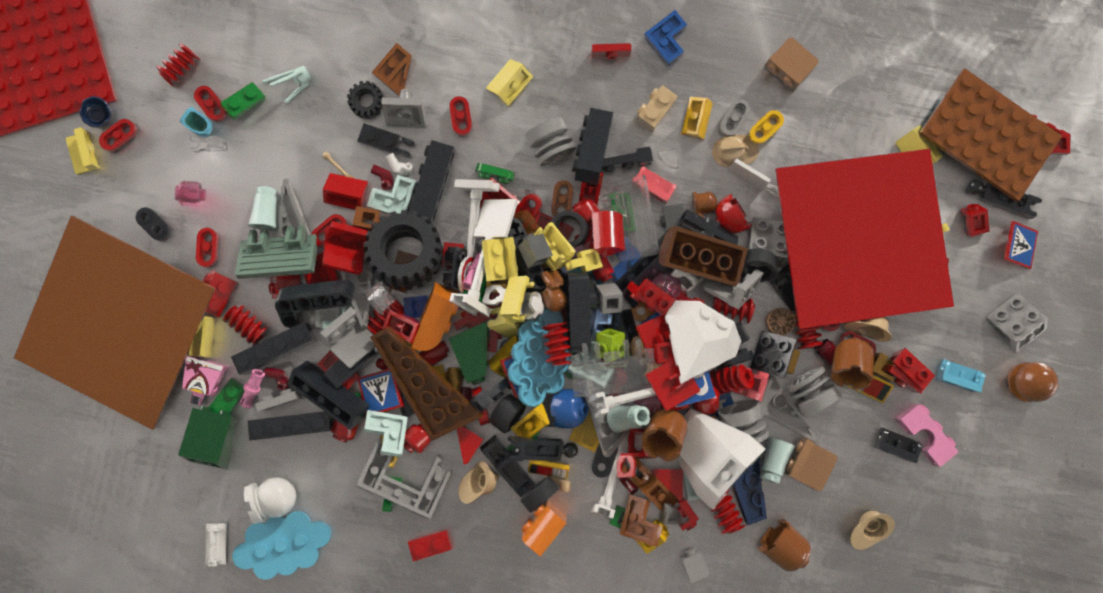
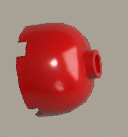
(731, 215)

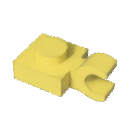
(587, 260)

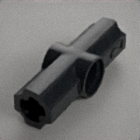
(706, 226)

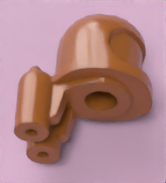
(704, 202)
(553, 295)

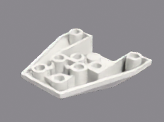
(715, 456)

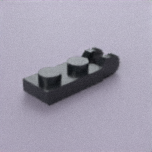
(383, 140)

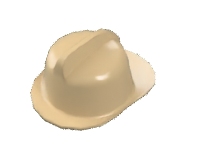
(737, 146)
(873, 328)
(477, 482)
(871, 529)

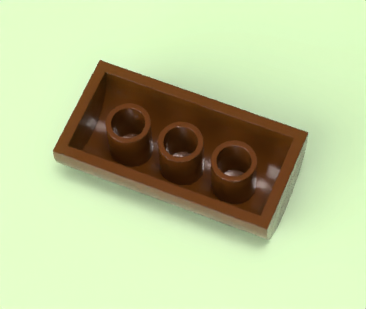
(702, 256)

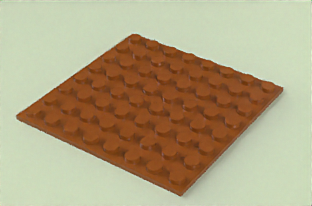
(113, 322)

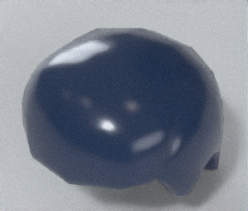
(95, 112)

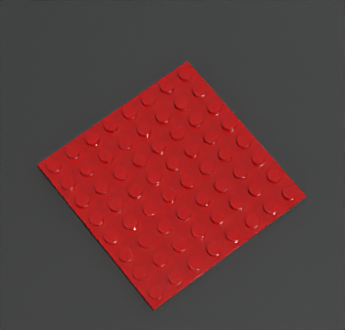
(48, 62)
(864, 238)

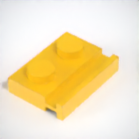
(586, 435)

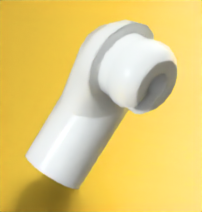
(398, 167)

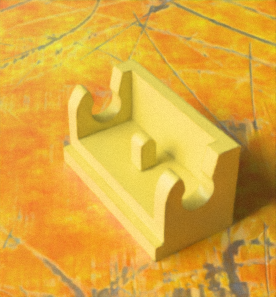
(560, 247)
(514, 297)
(502, 325)

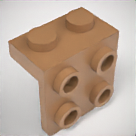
(791, 63)
(811, 464)

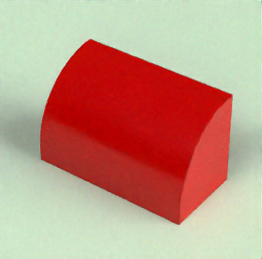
(345, 191)
(608, 232)

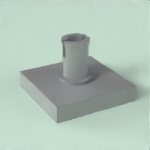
(404, 110)

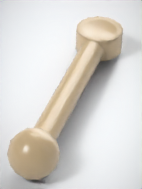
(326, 155)

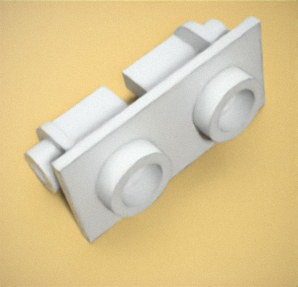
(215, 543)

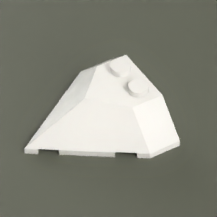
(700, 338)

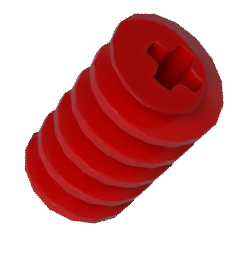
(177, 63)
(745, 310)
(376, 323)
(245, 325)
(809, 336)
(556, 344)
(732, 379)
(728, 515)

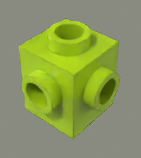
(610, 341)

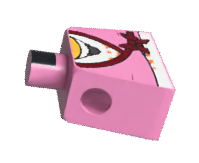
(202, 378)

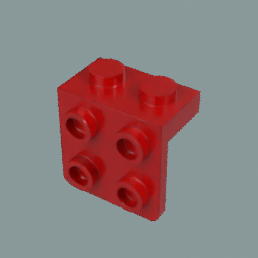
(344, 248)

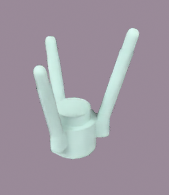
(299, 75)

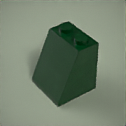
(472, 352)
(208, 438)

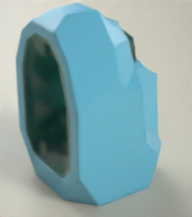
(196, 122)

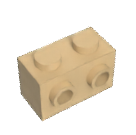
(657, 108)

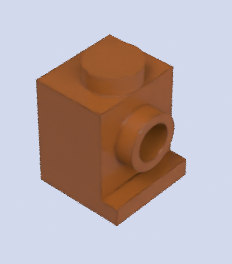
(365, 214)

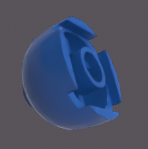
(568, 409)

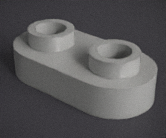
(733, 118)

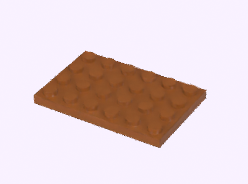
(990, 135)

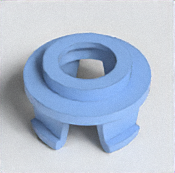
(597, 321)

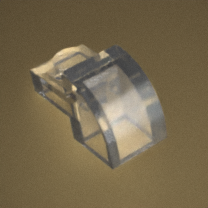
(380, 297)

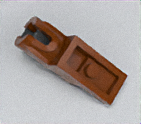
(650, 485)

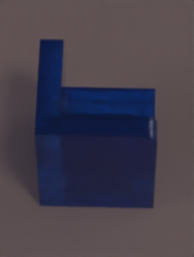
(414, 305)

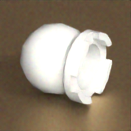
(272, 499)

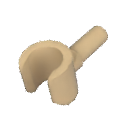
(565, 485)

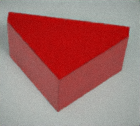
(591, 191)
(403, 325)
(469, 443)
(672, 479)

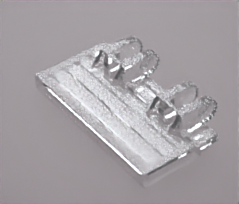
(634, 204)
(613, 373)

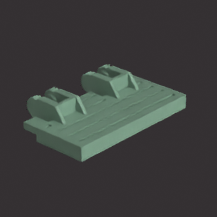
(280, 258)

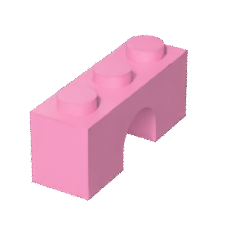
(939, 447)

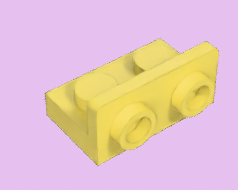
(500, 259)

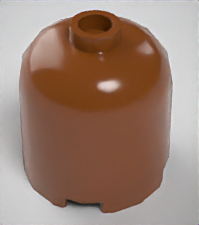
(853, 364)
(665, 435)
(785, 546)

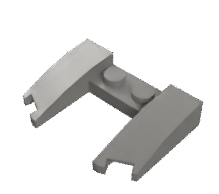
(418, 502)

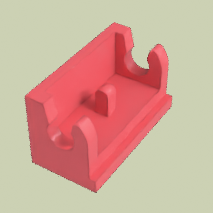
(657, 186)

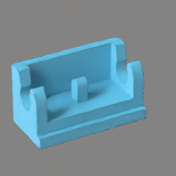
(960, 376)

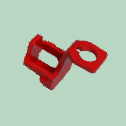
(632, 452)

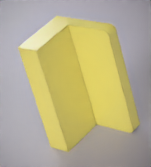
(510, 81)
(913, 141)
(82, 151)
(203, 339)

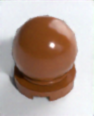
(1032, 382)

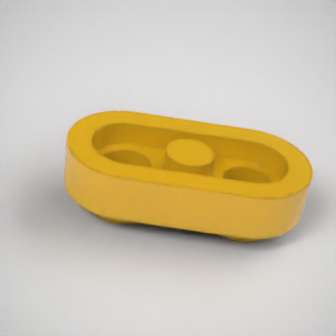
(765, 127)

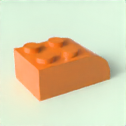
(435, 318)
(543, 528)

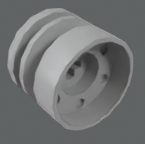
(548, 137)
(812, 389)
(745, 417)

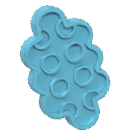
(529, 365)
(282, 545)

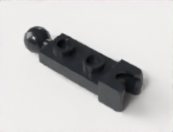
(641, 157)
(995, 197)
(486, 398)
(539, 449)

